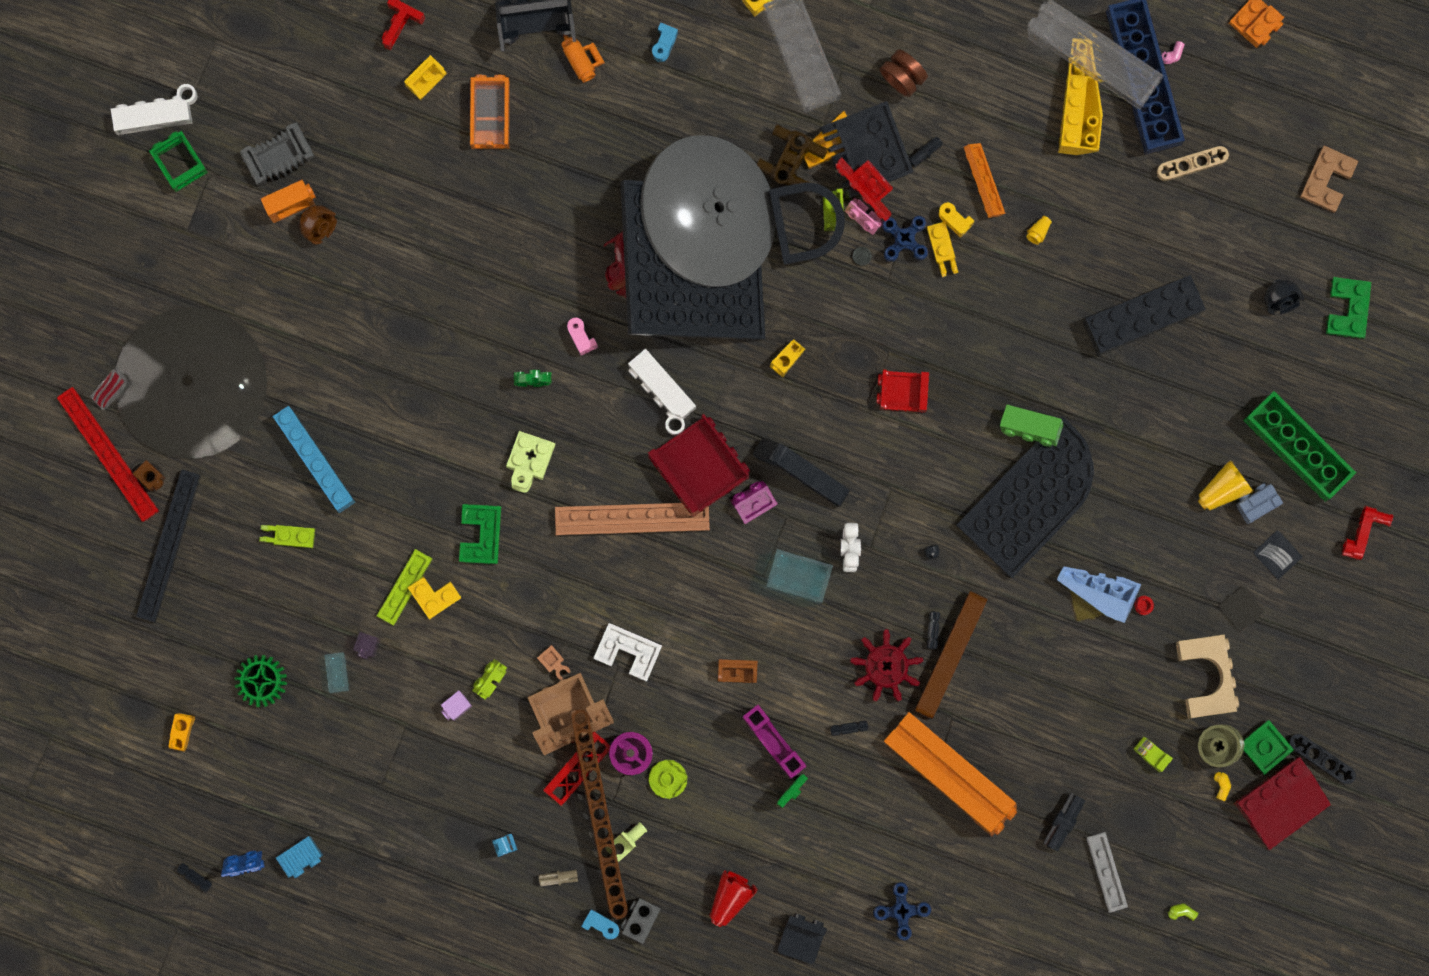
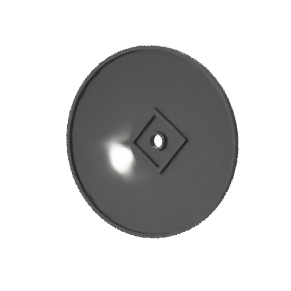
(682, 217)

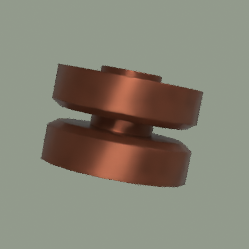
(903, 73)

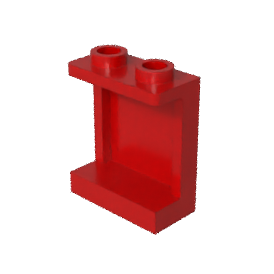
(903, 391)

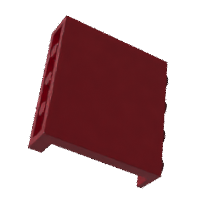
(699, 465)

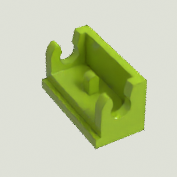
(829, 213)

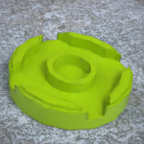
(668, 779)

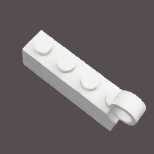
(154, 115)
(663, 387)

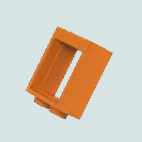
(288, 201)

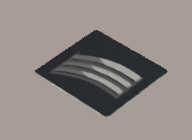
(1277, 554)

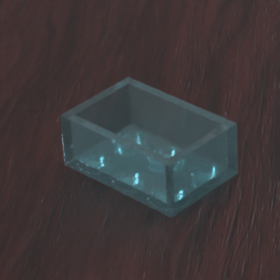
(799, 576)

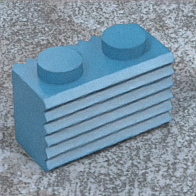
(299, 857)

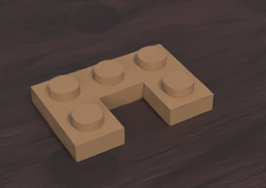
(1327, 163)

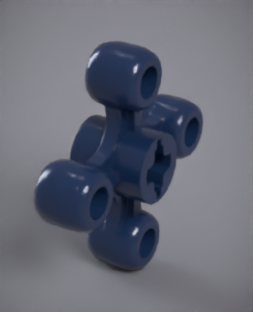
(911, 244)
(911, 910)

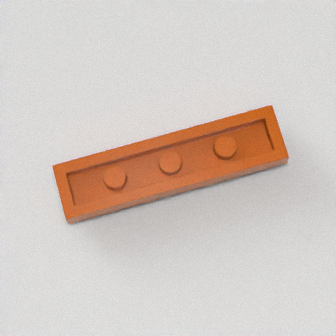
(984, 180)

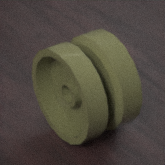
(1209, 745)

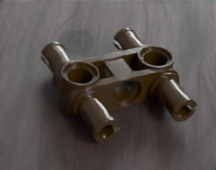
(791, 156)

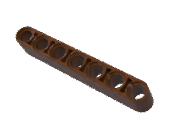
(951, 654)

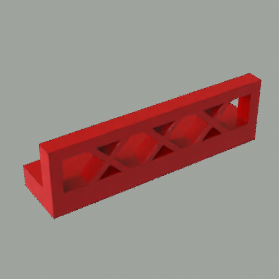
(563, 774)

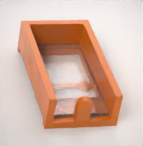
(489, 112)

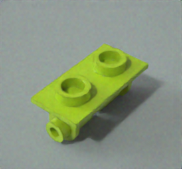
(492, 671)

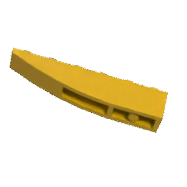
(1080, 114)

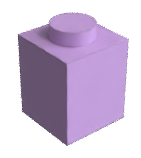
(455, 706)

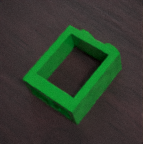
(187, 177)

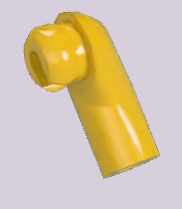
(1225, 785)

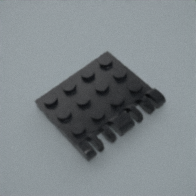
(870, 137)

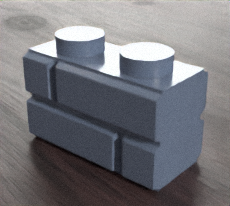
(1258, 504)

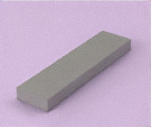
(1106, 872)

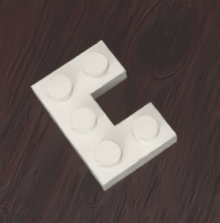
(618, 638)

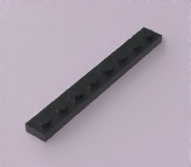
(168, 545)

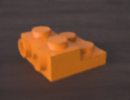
(1257, 21)

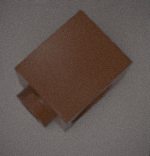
(142, 472)

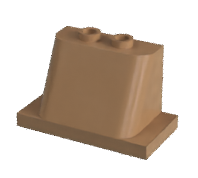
(553, 711)

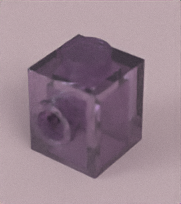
(366, 645)

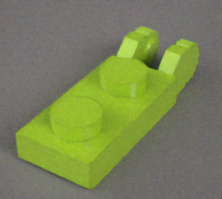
(290, 536)

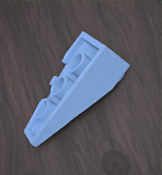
(1106, 594)

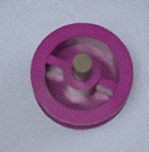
(631, 753)

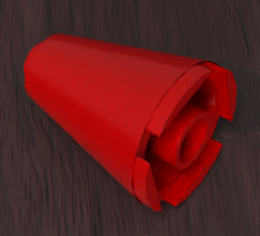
(730, 898)

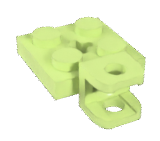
(523, 467)

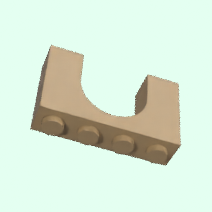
(1214, 650)

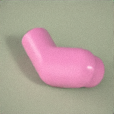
(1173, 56)

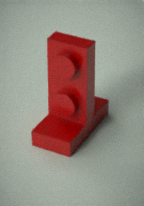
(399, 21)

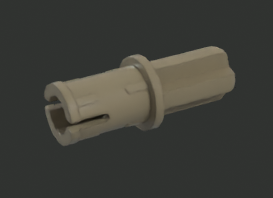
(558, 878)

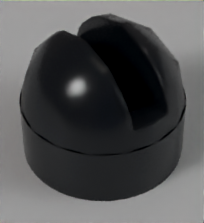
(932, 551)

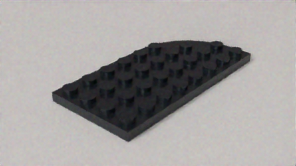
(1032, 501)

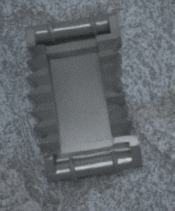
(278, 155)

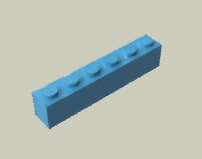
(314, 459)

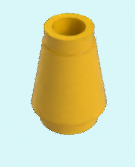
(1039, 230)

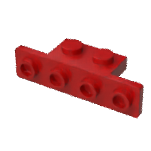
(869, 184)

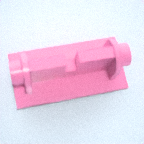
(870, 222)

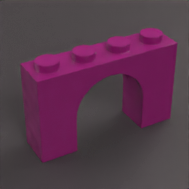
(773, 742)

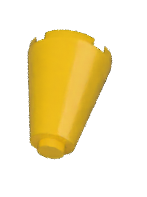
(1224, 488)

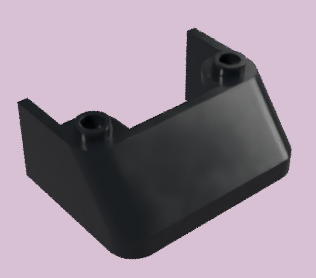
(533, 16)

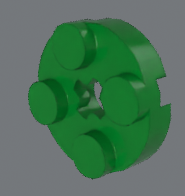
(533, 378)

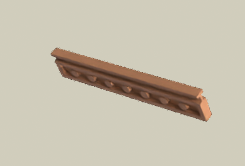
(628, 519)

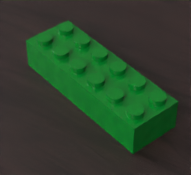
(1299, 446)

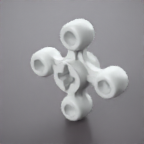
(850, 547)

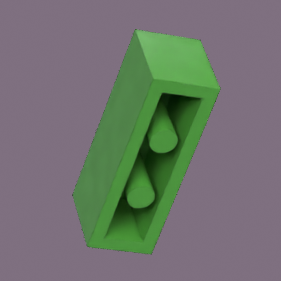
(1031, 426)

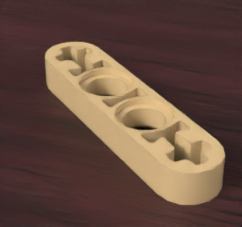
(1192, 162)

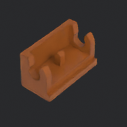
(737, 671)

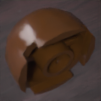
(317, 223)

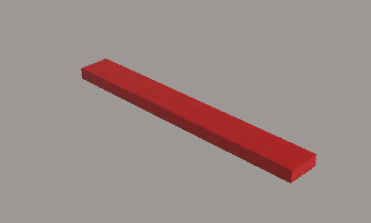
(108, 454)

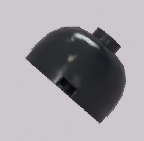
(1282, 296)

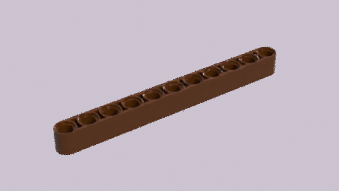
(604, 821)

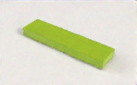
(400, 593)

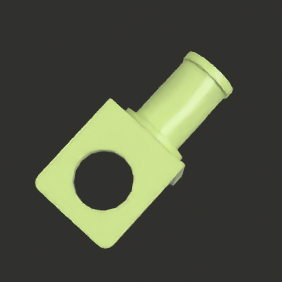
(628, 840)

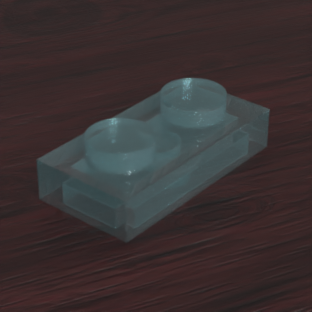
(336, 672)

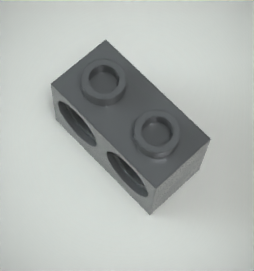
(645, 922)

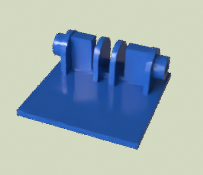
(236, 864)

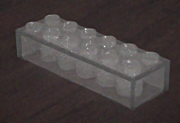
(802, 53)

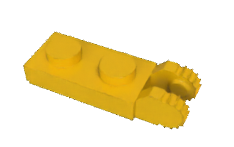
(942, 247)

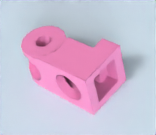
(577, 332)

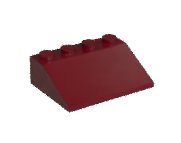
(1283, 803)

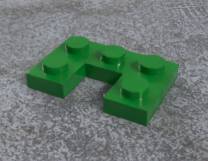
(1355, 322)
(488, 549)

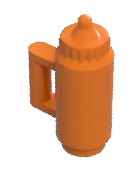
(579, 60)

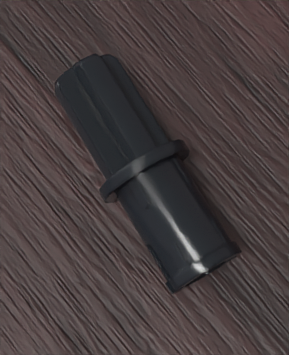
(925, 152)

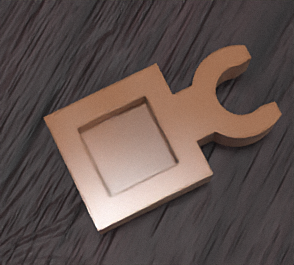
(552, 660)

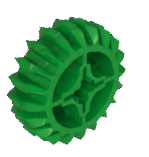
(261, 672)

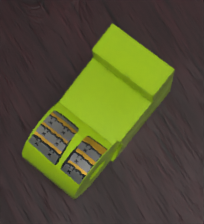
(1152, 754)

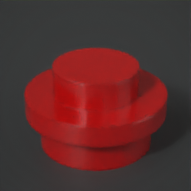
(1143, 605)

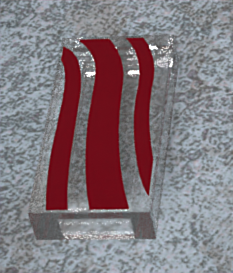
(109, 389)

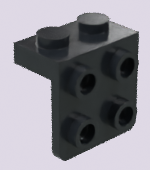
(802, 938)

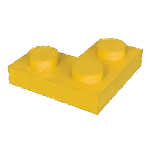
(431, 601)

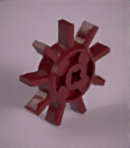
(899, 666)

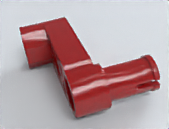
(1356, 548)

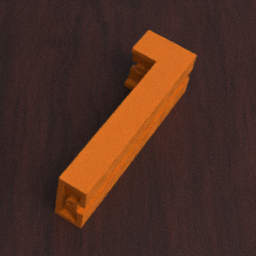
(952, 774)

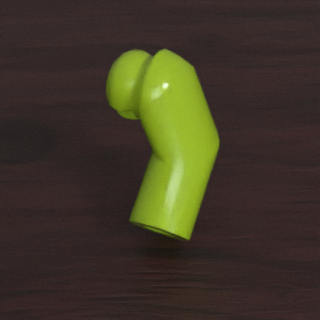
(1181, 910)

